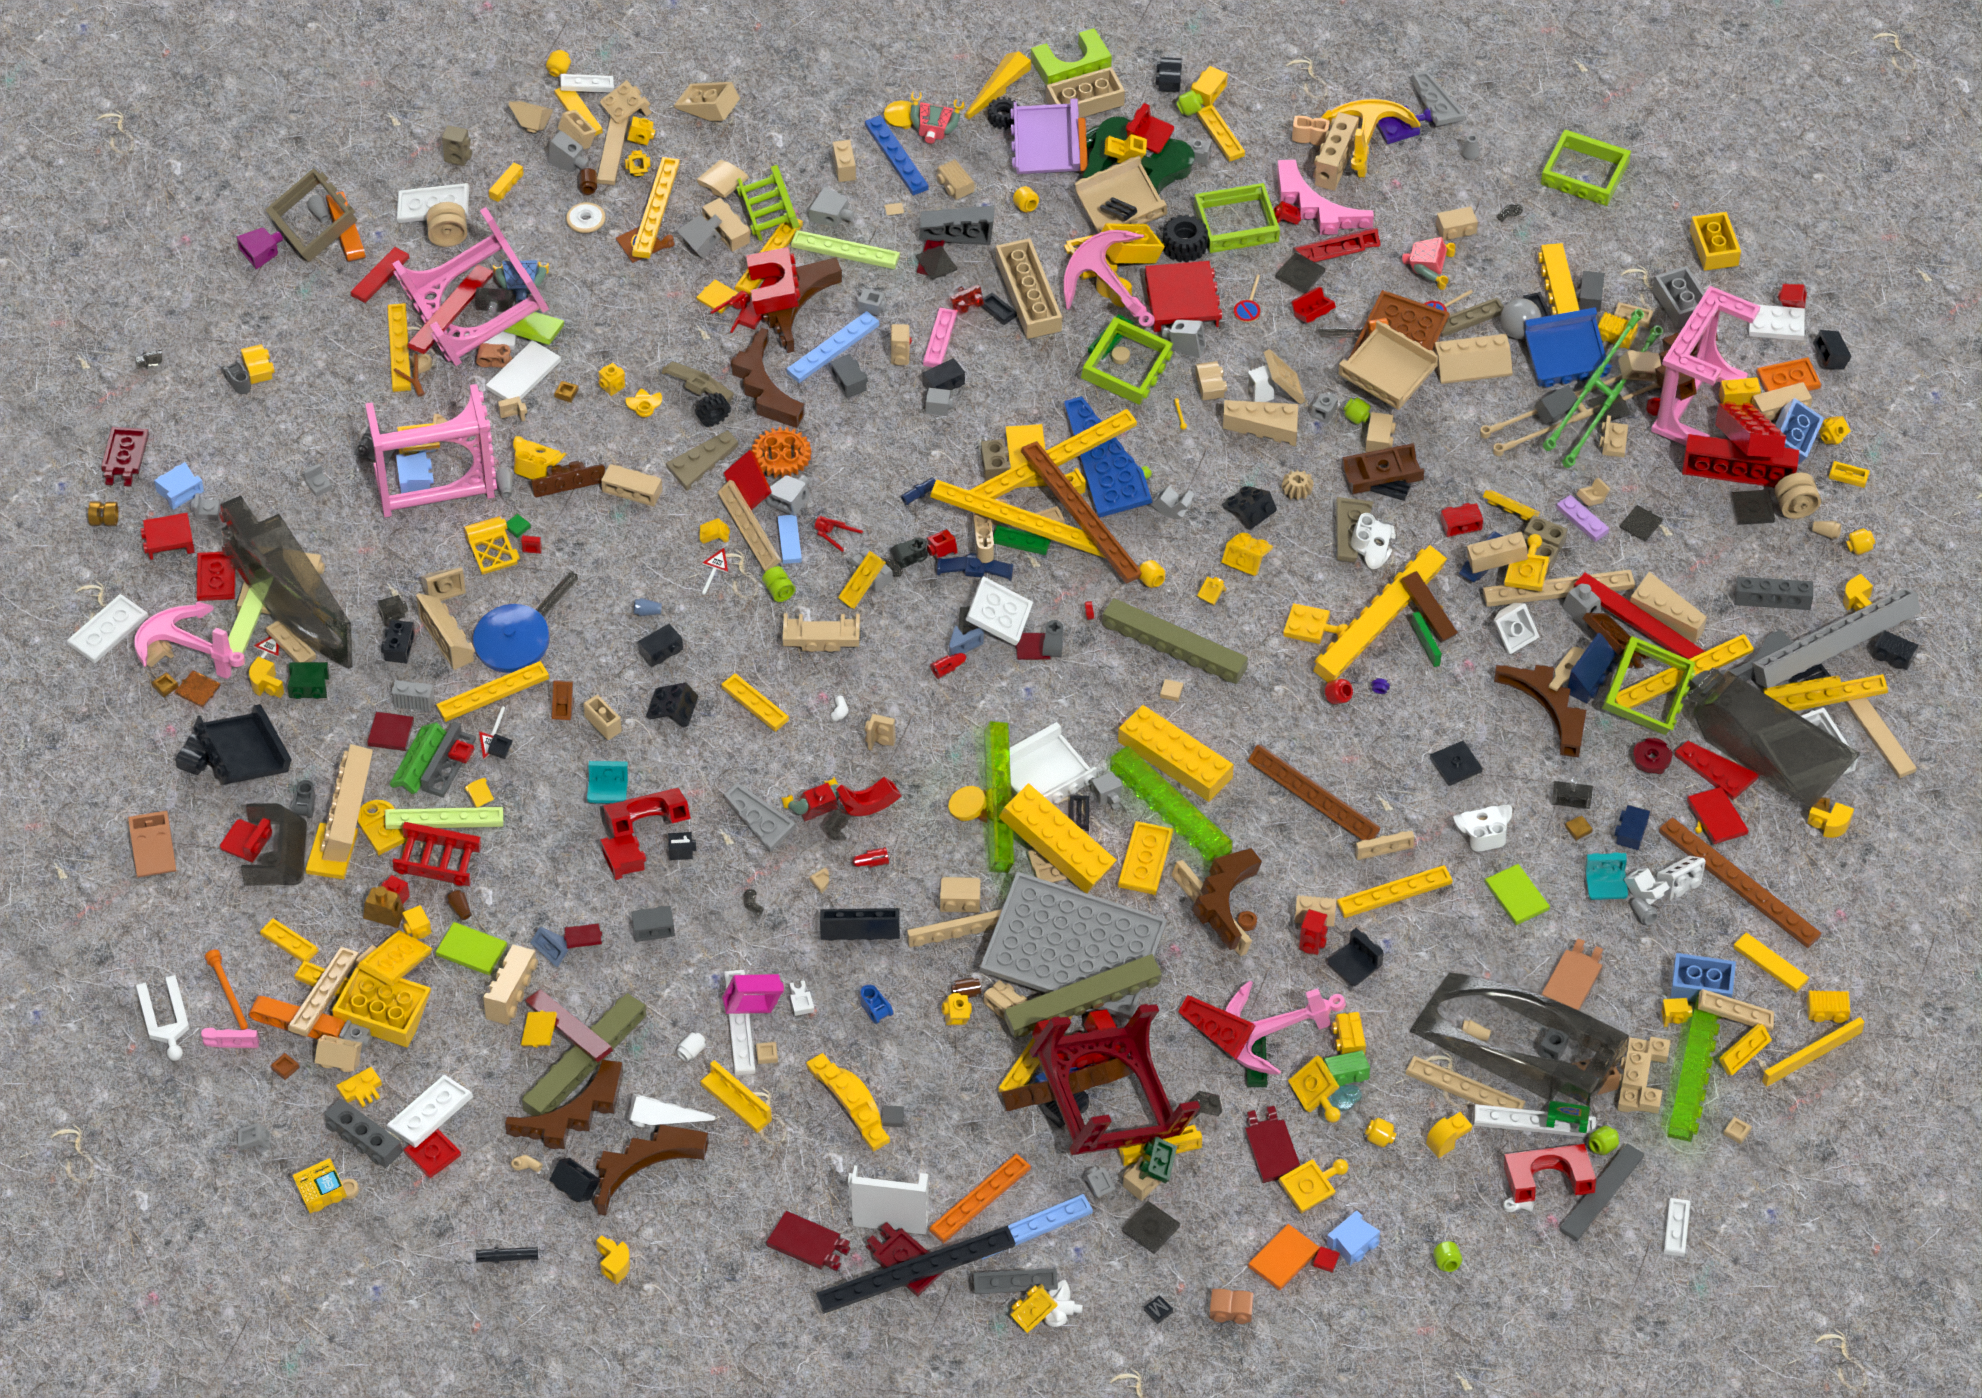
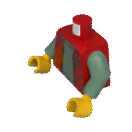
(815, 801)

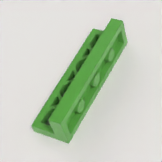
(418, 757)

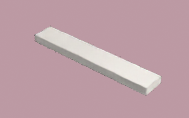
(741, 1036)
(1526, 1121)

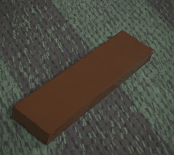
(1428, 606)

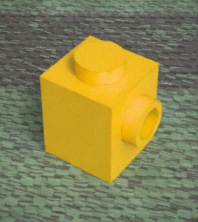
(416, 923)

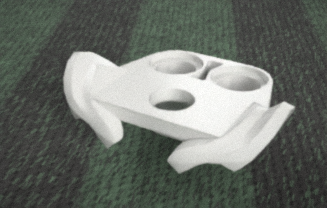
(1364, 534)
(1485, 833)

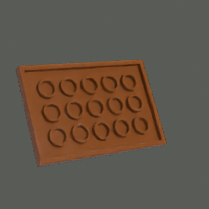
(1409, 317)

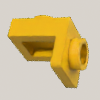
(713, 530)

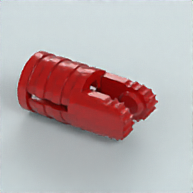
(947, 664)
(866, 859)

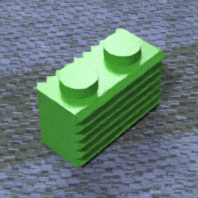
(1348, 1067)

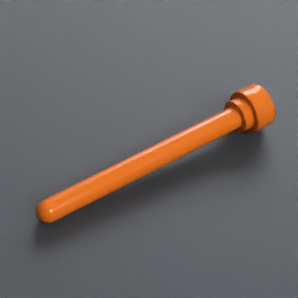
(214, 959)

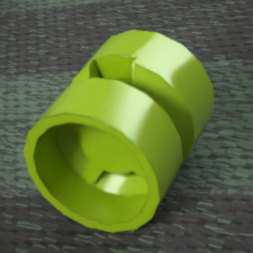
(778, 584)

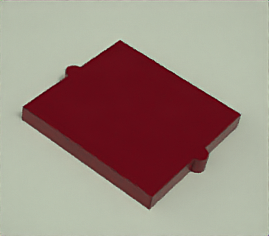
(1031, 647)
(583, 935)

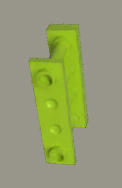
(784, 204)

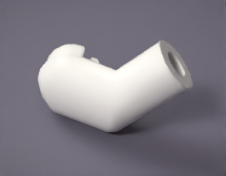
(841, 709)
(1510, 1206)

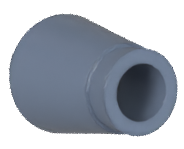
(646, 607)

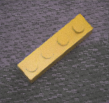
(506, 182)

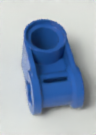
(876, 1007)

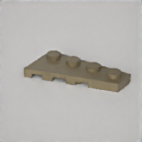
(695, 462)
(1347, 515)

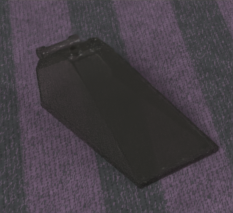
(1769, 737)

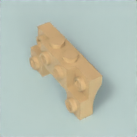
(821, 634)
(1636, 1065)

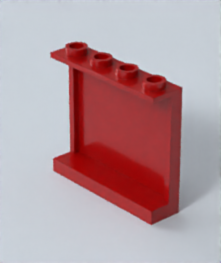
(1182, 293)

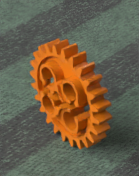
(781, 452)

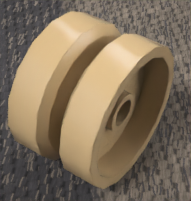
(446, 224)
(1797, 495)

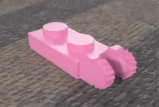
(230, 1038)

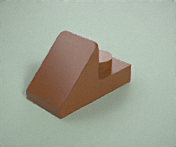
(562, 700)

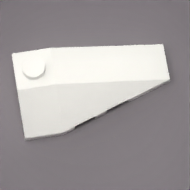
(654, 1112)

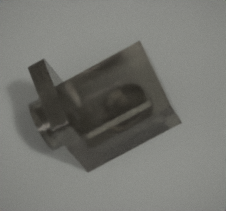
(1208, 1103)

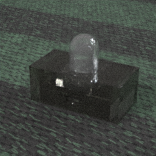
(493, 300)
(1572, 794)

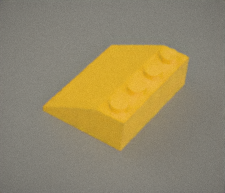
(386, 1010)

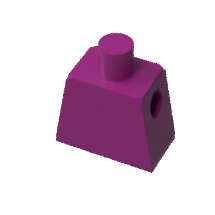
(259, 246)

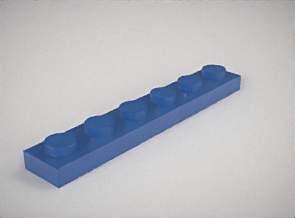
(896, 155)

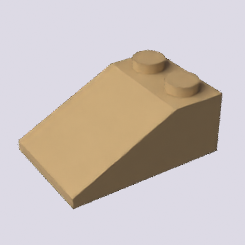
(709, 100)

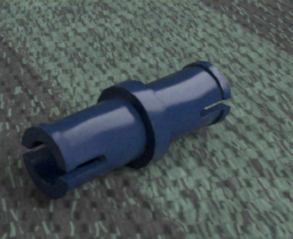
(918, 491)

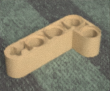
(984, 536)

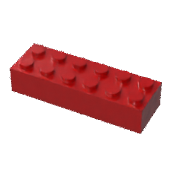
(1750, 430)
(1726, 461)

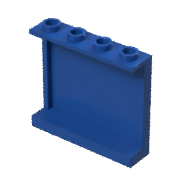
(1565, 347)

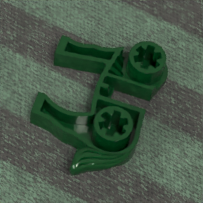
(1164, 168)

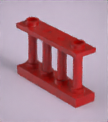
(438, 836)

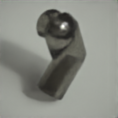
(1510, 210)

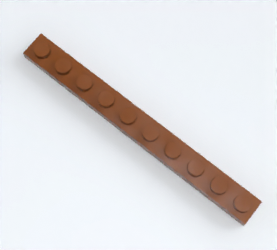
(1081, 512)
(1741, 883)

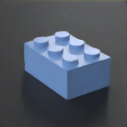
(1800, 427)
(1697, 973)

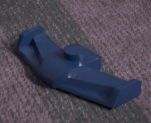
(974, 567)

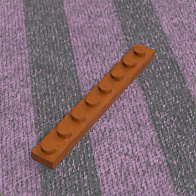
(1313, 793)

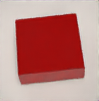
(531, 544)
(461, 751)
(1326, 1259)

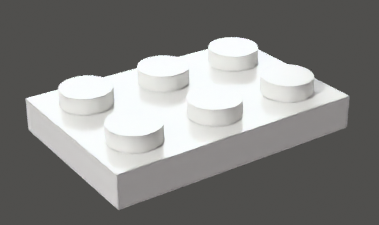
(1778, 323)

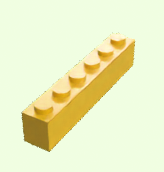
(1557, 279)

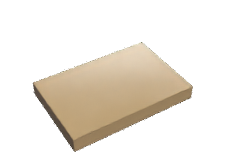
(1284, 376)

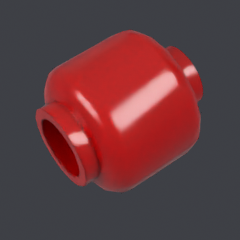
(1338, 691)

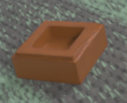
(285, 1066)

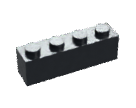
(860, 924)

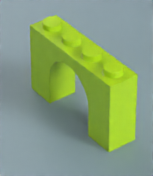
(1054, 70)

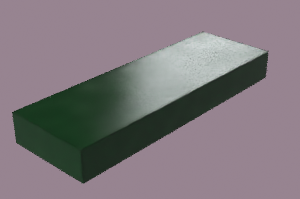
(1257, 1078)

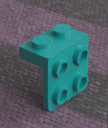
(607, 781)
(1606, 876)

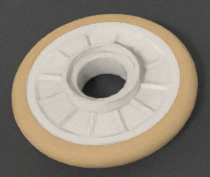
(575, 215)

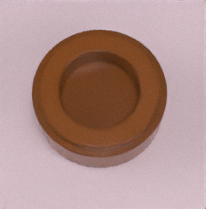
(1247, 920)

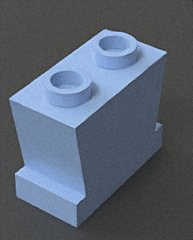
(414, 472)
(178, 485)
(1353, 1238)

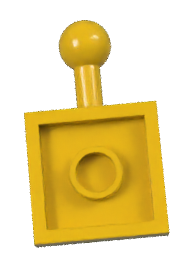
(1531, 572)
(1309, 624)
(1313, 1087)
(1309, 1185)

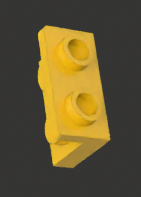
(1033, 1307)

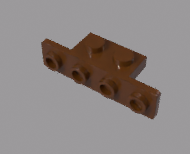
(567, 477)

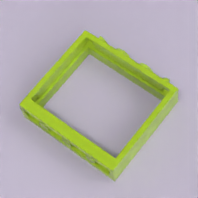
(1593, 148)
(1243, 238)
(1114, 384)
(1661, 655)

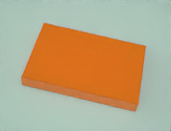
(1788, 374)
(1283, 1257)

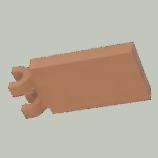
(1574, 976)

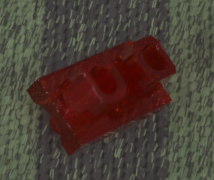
(966, 298)

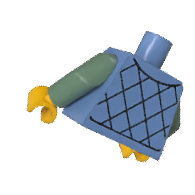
(510, 279)

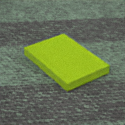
(537, 328)
(1517, 894)
(471, 948)

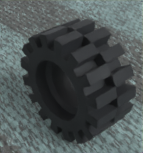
(999, 106)
(712, 409)

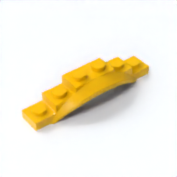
(854, 1097)

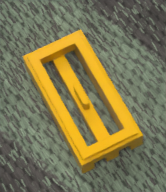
(1848, 476)

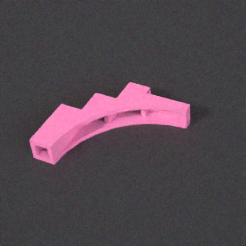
(1313, 206)

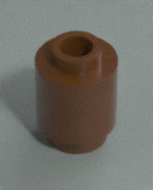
(588, 181)
(967, 987)

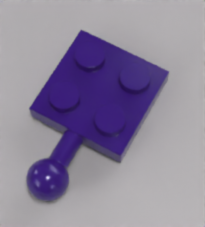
(1395, 129)

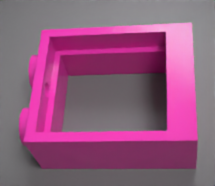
(738, 1003)

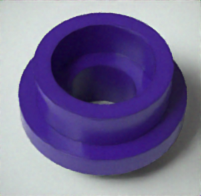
(1380, 686)

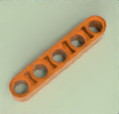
(350, 238)
(280, 1015)

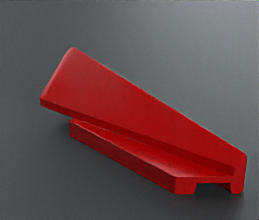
(1340, 245)

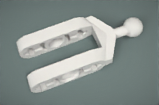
(167, 1033)

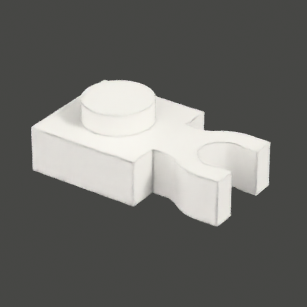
(801, 1000)

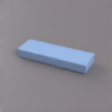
(789, 539)

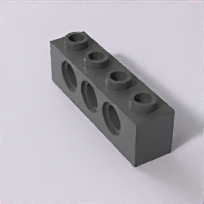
(1774, 593)
(342, 1113)

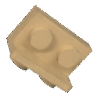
(1615, 438)
(880, 730)

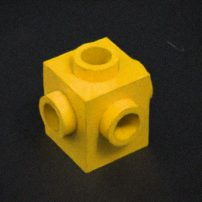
(641, 131)
(637, 170)
(611, 379)
(1834, 430)
(956, 1009)

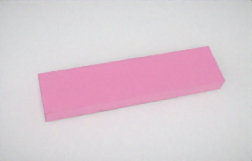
(940, 337)

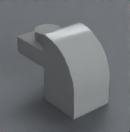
(1171, 503)

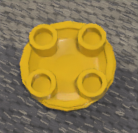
(899, 114)

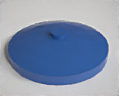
(511, 637)

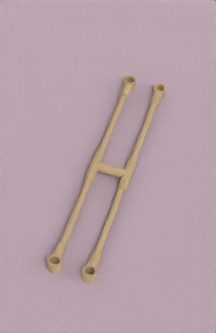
(1584, 413)

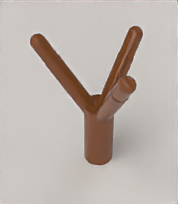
(416, 383)

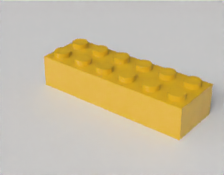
(1176, 753)
(1057, 838)

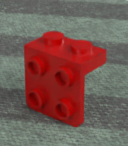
(1151, 128)
(247, 839)

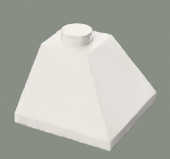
(1515, 627)

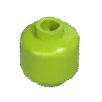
(1189, 103)
(1357, 411)
(1603, 1140)
(1447, 1256)

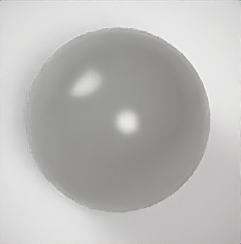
(1515, 314)

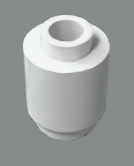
(691, 1046)

